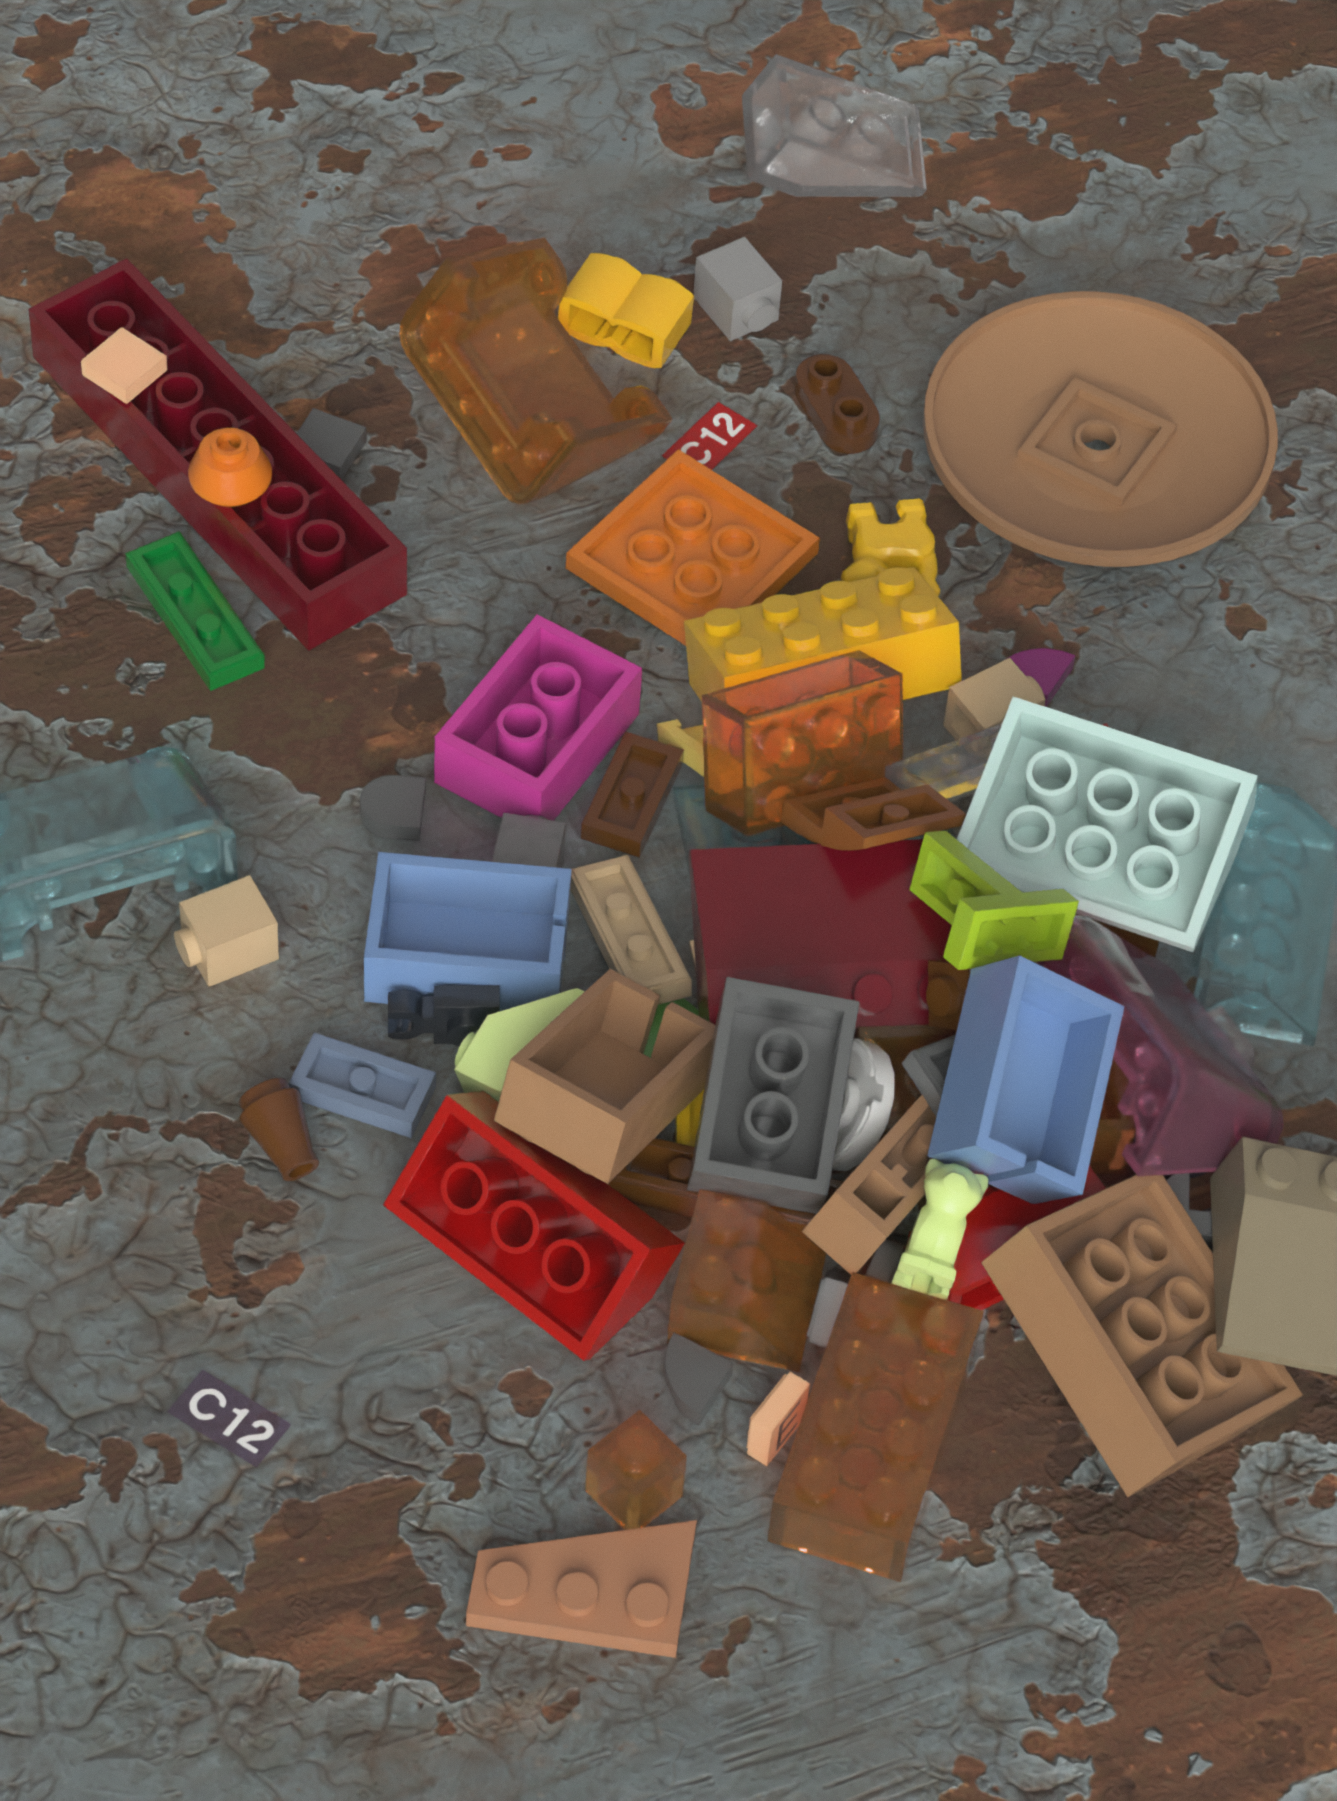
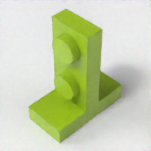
(985, 910)

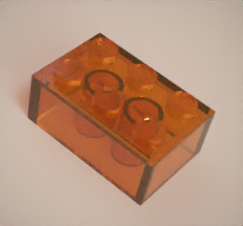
(798, 736)

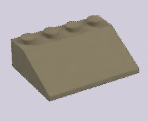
(1276, 1255)

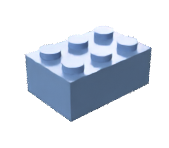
(466, 926)
(1026, 1080)

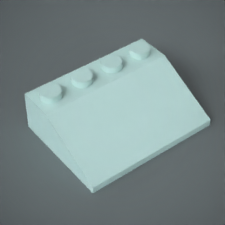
(1110, 820)

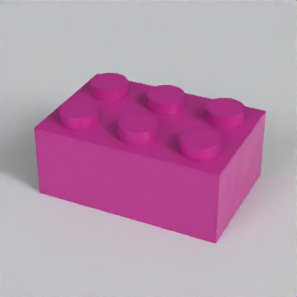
(537, 723)

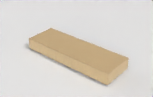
(629, 927)

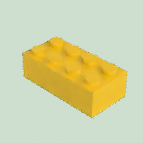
(884, 615)

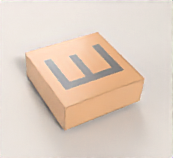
(777, 1418)

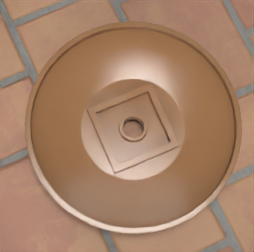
(1075, 367)

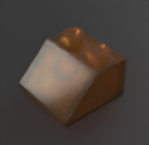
(746, 1282)

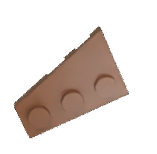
(589, 1589)

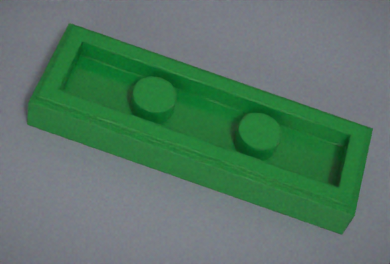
(195, 611)

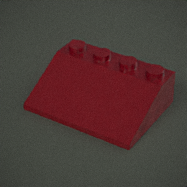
(816, 926)

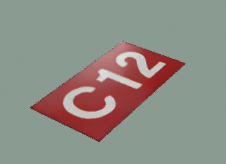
(713, 436)

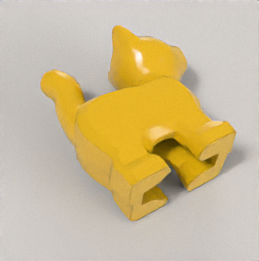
(891, 545)

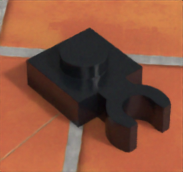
(448, 1014)

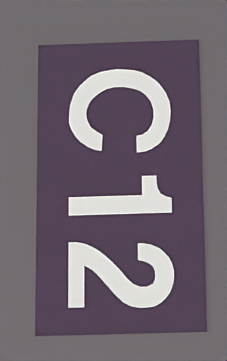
(229, 1418)

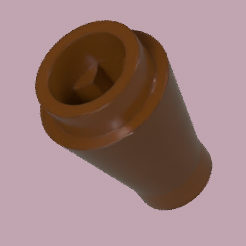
(279, 1125)

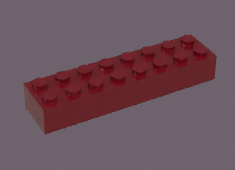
(299, 545)

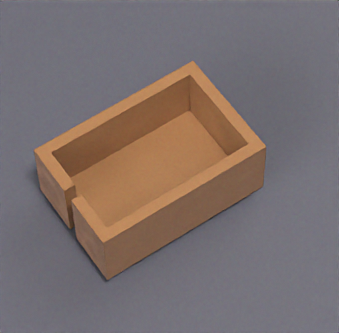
(590, 1087)

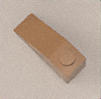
(876, 1192)

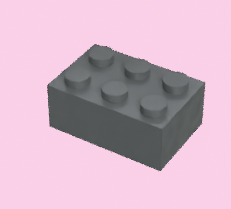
(773, 1095)

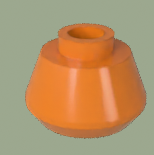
(229, 468)

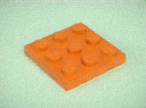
(690, 547)

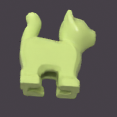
(939, 1228)

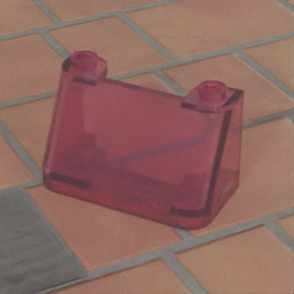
(1186, 1078)

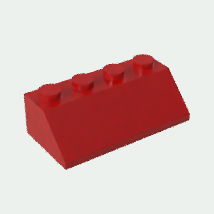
(532, 1225)

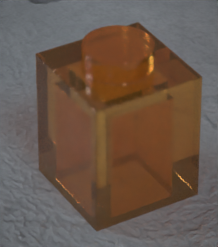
(635, 1472)

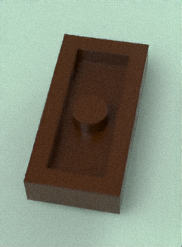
(632, 794)

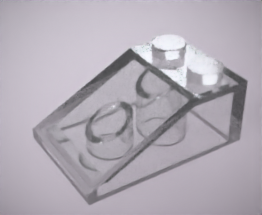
(830, 136)

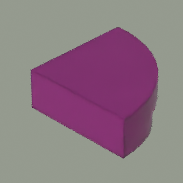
(1047, 667)

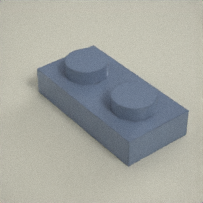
(363, 1085)

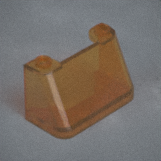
(515, 375)

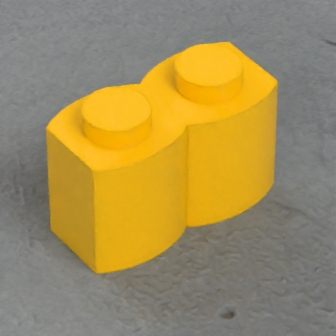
(626, 310)

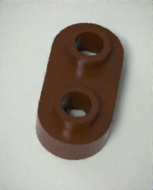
(828, 394)

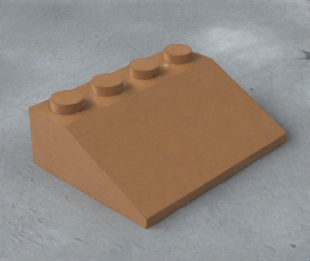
(1128, 1329)

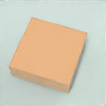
(124, 365)

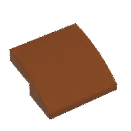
(869, 814)

